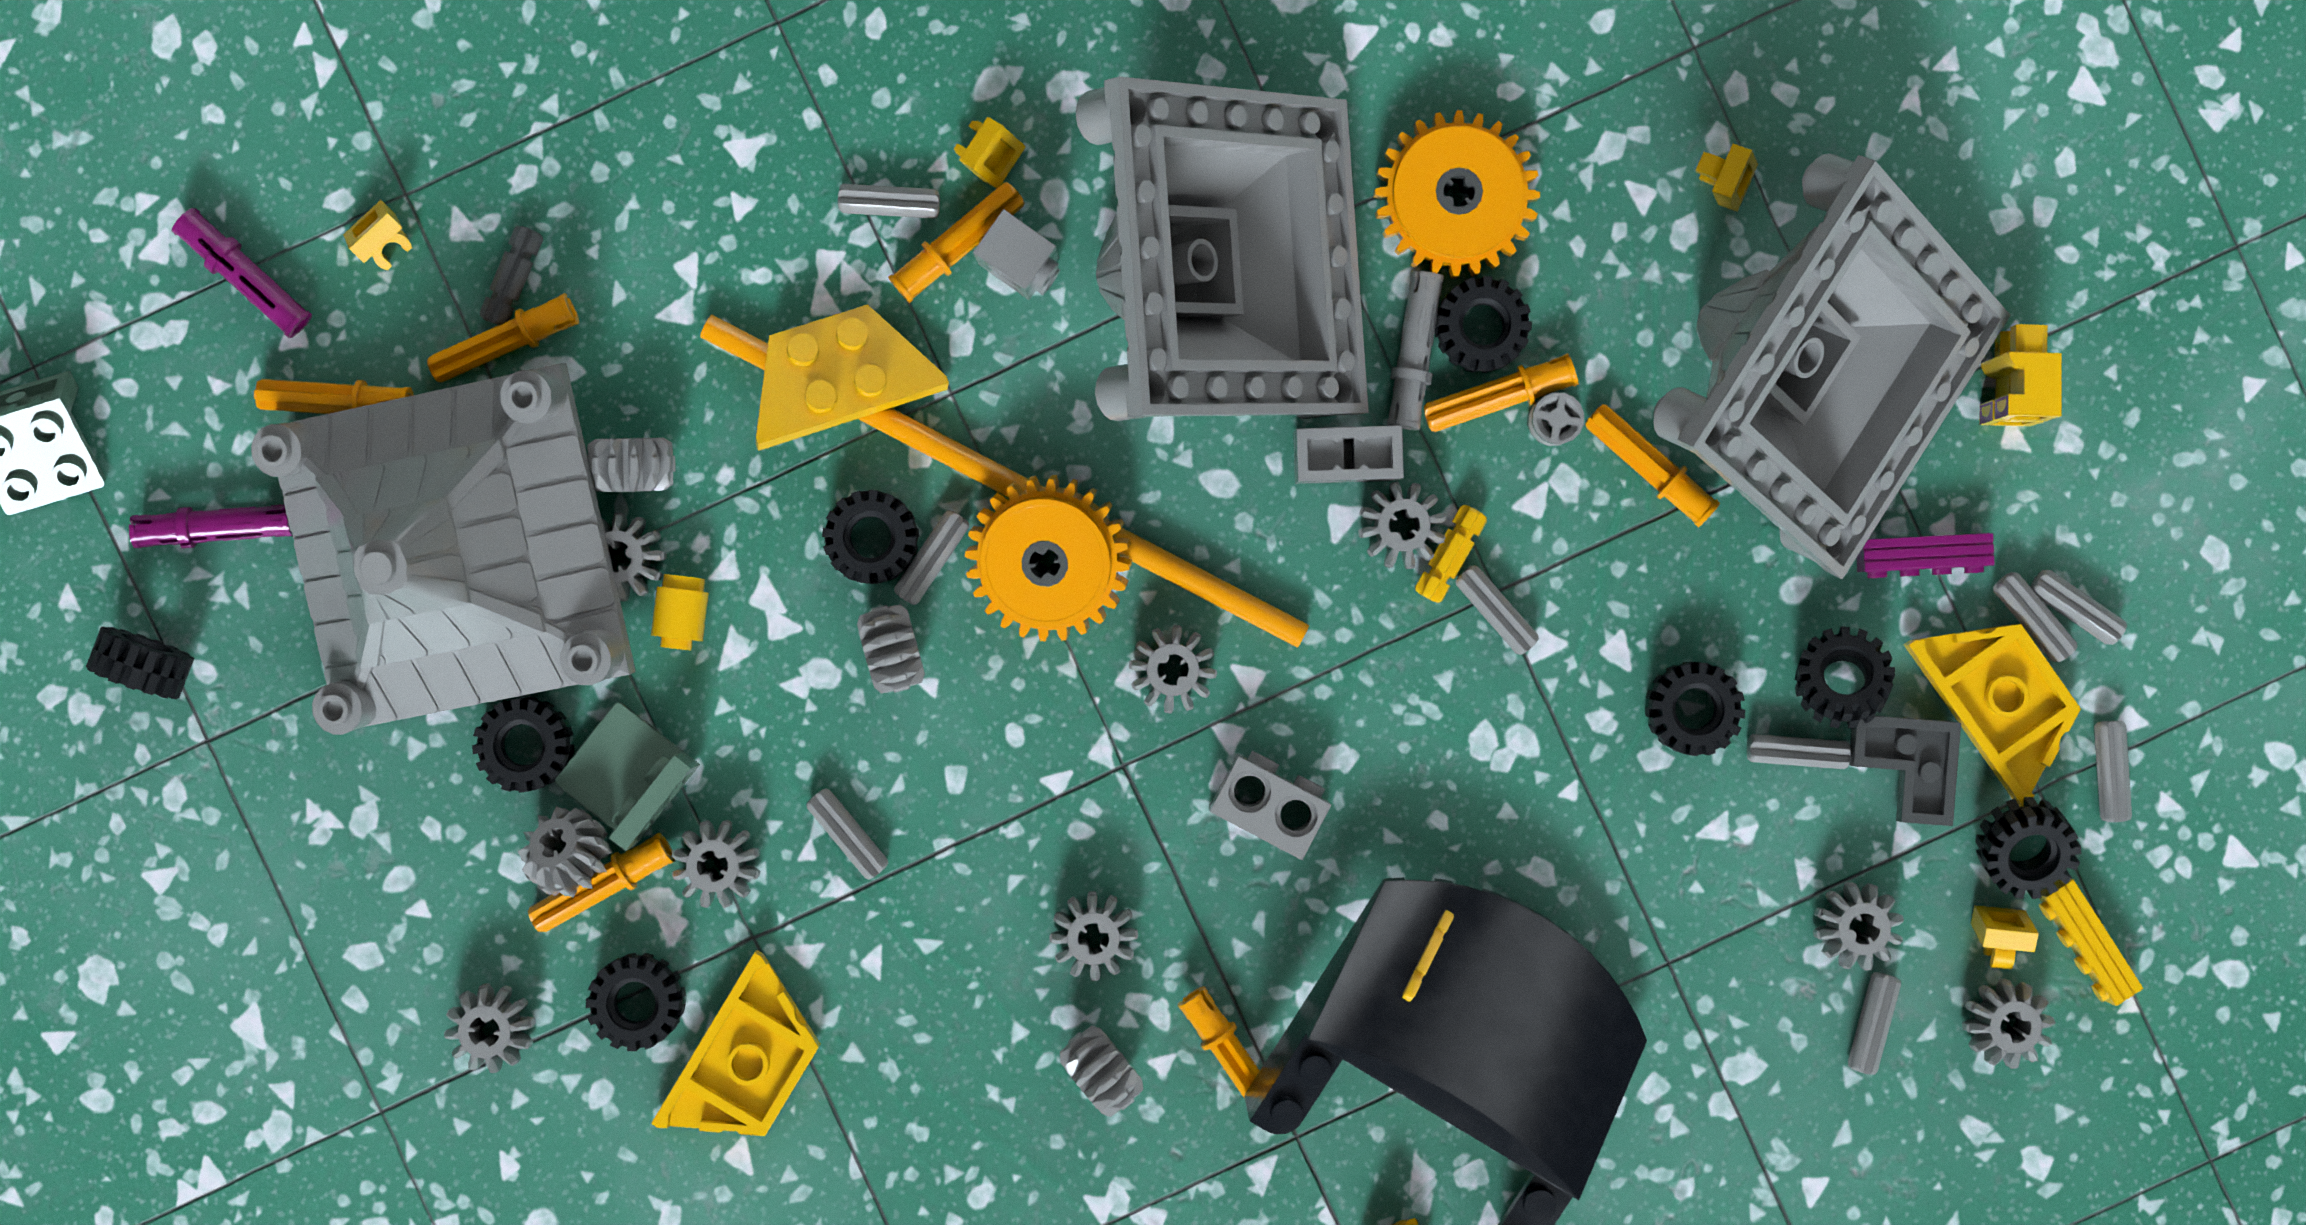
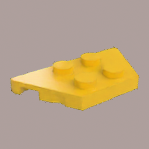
(838, 374)
(2002, 698)
(744, 1060)

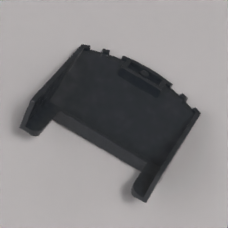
(1504, 1039)

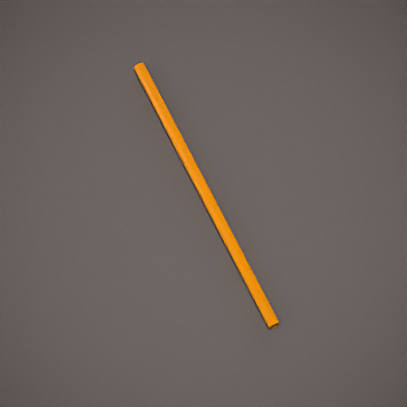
(1000, 477)

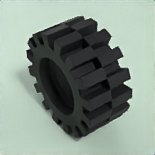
(1514, 324)
(840, 526)
(1853, 649)
(139, 662)
(1725, 715)
(492, 750)
(2039, 870)
(604, 1006)

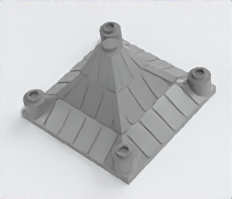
(1229, 252)
(1836, 364)
(449, 548)

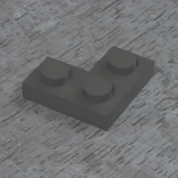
(1926, 759)

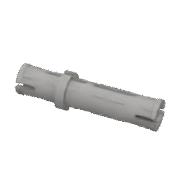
(1415, 350)

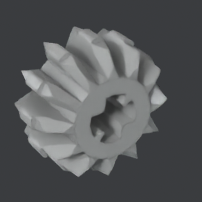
(631, 464)
(1410, 510)
(637, 550)
(890, 648)
(1183, 682)
(564, 852)
(709, 880)
(1864, 907)
(1081, 947)
(476, 1013)
(2027, 1028)
(1101, 1071)

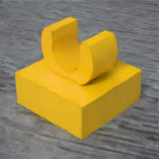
(990, 152)
(1728, 176)
(373, 232)
(2002, 933)

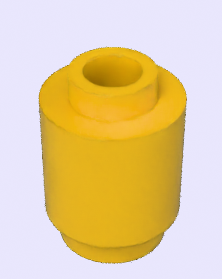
(680, 611)

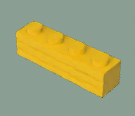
(2090, 942)

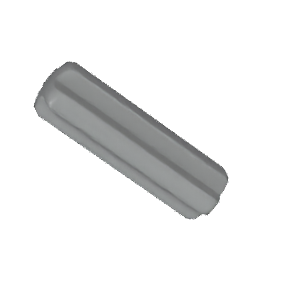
(889, 201)
(931, 557)
(2078, 607)
(1497, 610)
(2035, 616)
(1798, 751)
(2113, 771)
(847, 833)
(1874, 1023)

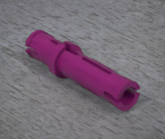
(224, 257)
(194, 527)

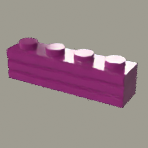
(1926, 552)

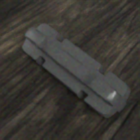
(511, 275)

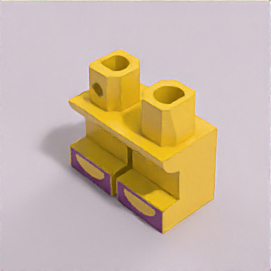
(2025, 379)

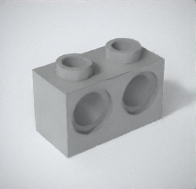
(1018, 256)
(1348, 454)
(1264, 815)

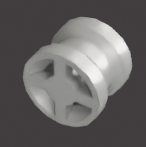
(1565, 419)

